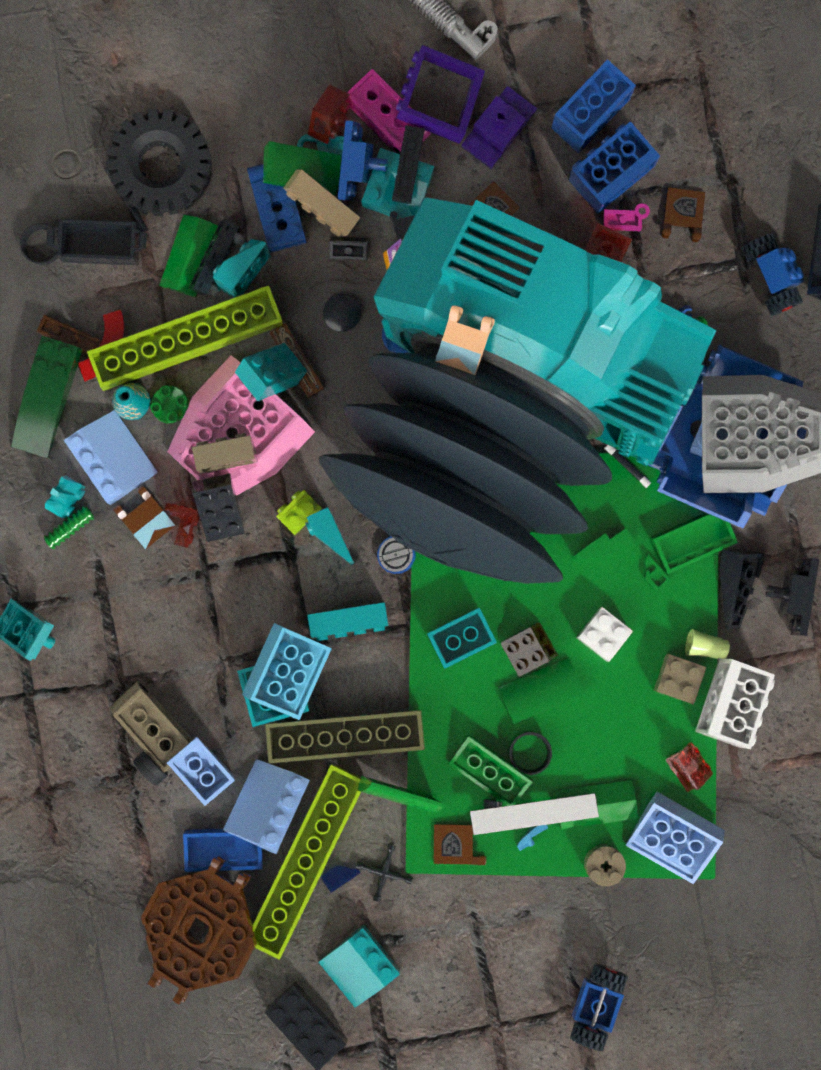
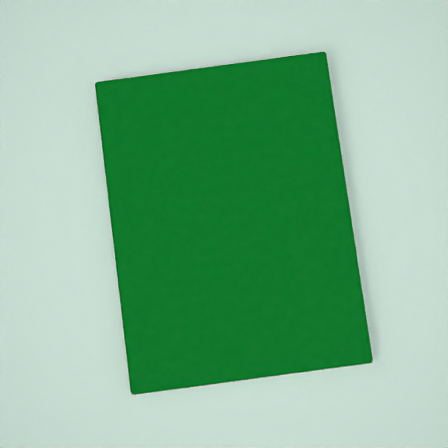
(597, 738)

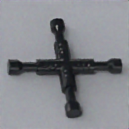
(384, 872)

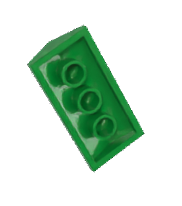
(186, 254)
(490, 771)
(614, 802)

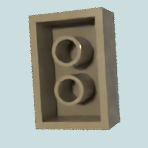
(224, 453)

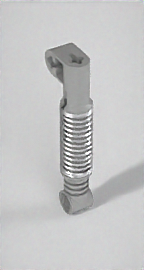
(454, 27)

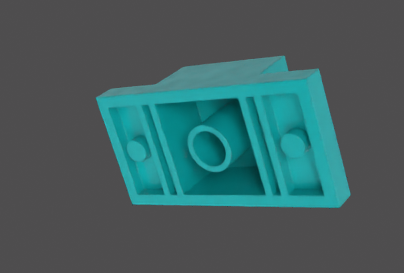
(25, 630)

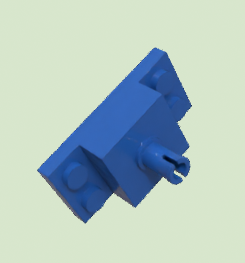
(356, 161)

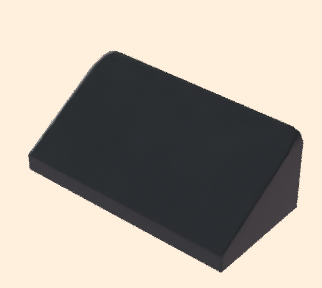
(348, 248)

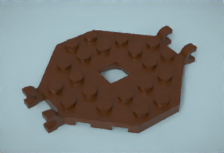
(181, 956)

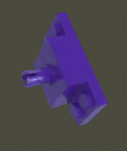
(498, 127)

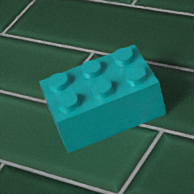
(270, 371)
(461, 638)

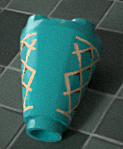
(135, 405)

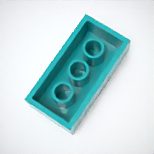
(348, 620)

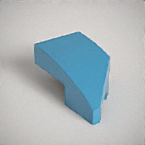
(527, 840)

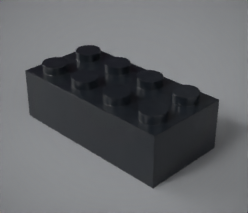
(306, 1026)

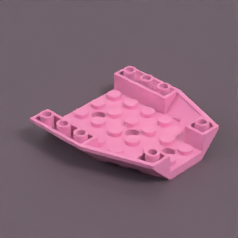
(229, 404)

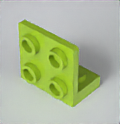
(296, 513)

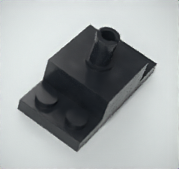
(797, 596)

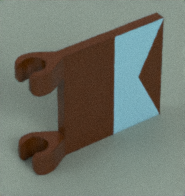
(147, 521)

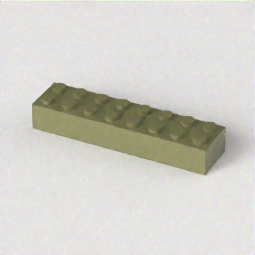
(345, 736)

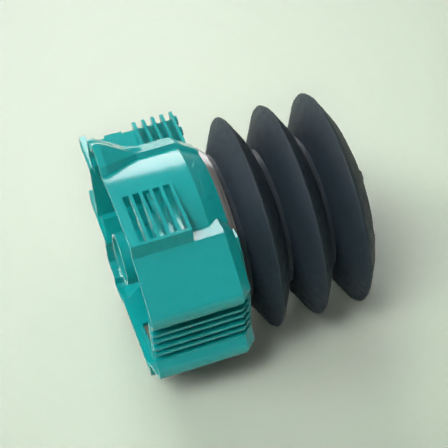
(568, 361)

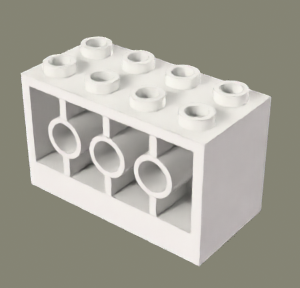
(735, 703)

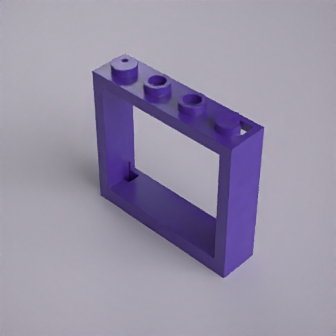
(431, 124)

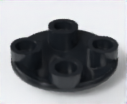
(341, 312)

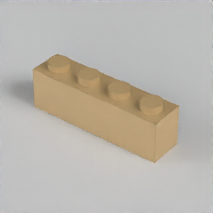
(321, 203)

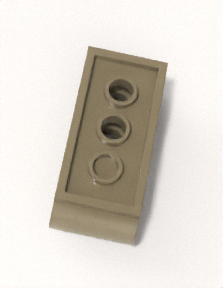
(138, 714)

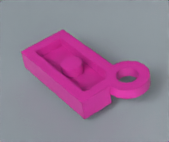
(625, 219)

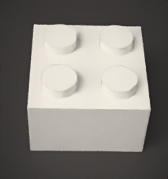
(604, 634)

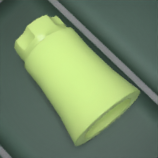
(706, 645)

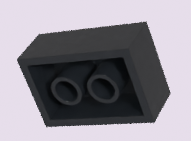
(218, 507)

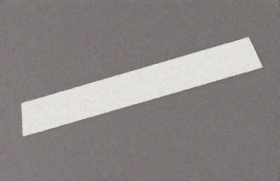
(534, 814)

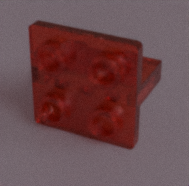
(690, 767)

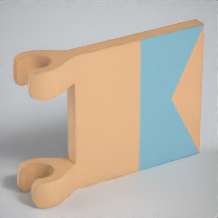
(462, 344)

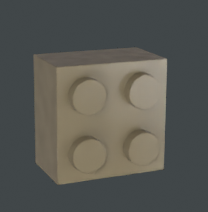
(679, 678)

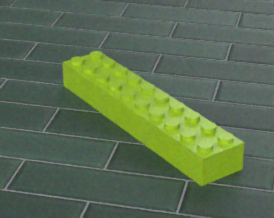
(185, 338)
(306, 860)

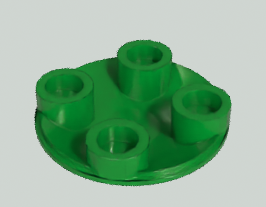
(169, 404)

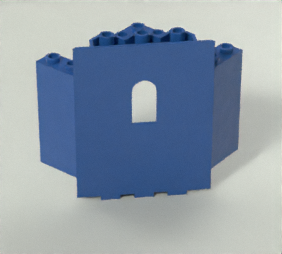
(682, 471)

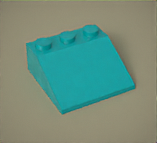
(326, 530)
(359, 966)

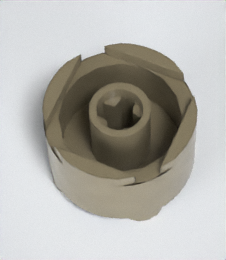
(611, 874)

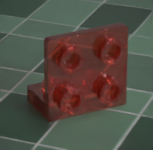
(188, 520)

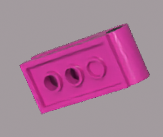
(383, 125)

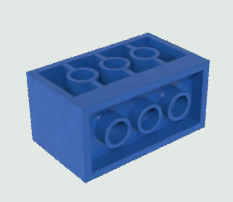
(593, 106)
(613, 167)

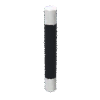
(628, 466)

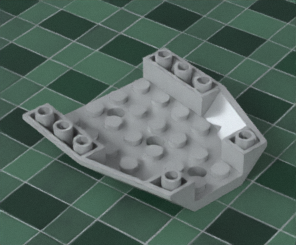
(743, 460)

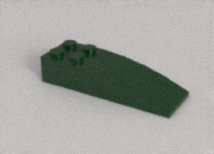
(45, 396)

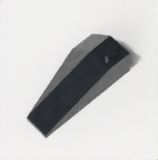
(738, 574)

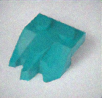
(64, 497)

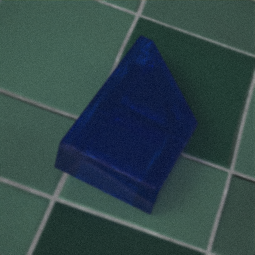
(338, 876)

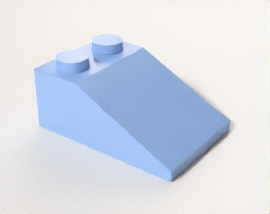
(201, 770)

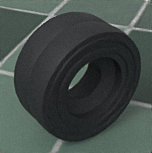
(149, 769)

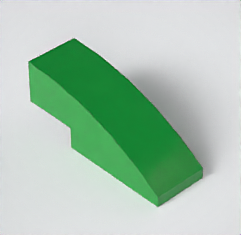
(605, 545)

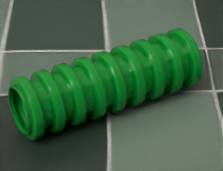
(68, 527)

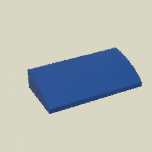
(205, 844)

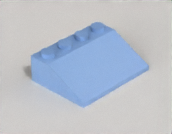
(111, 457)
(266, 805)
(675, 838)

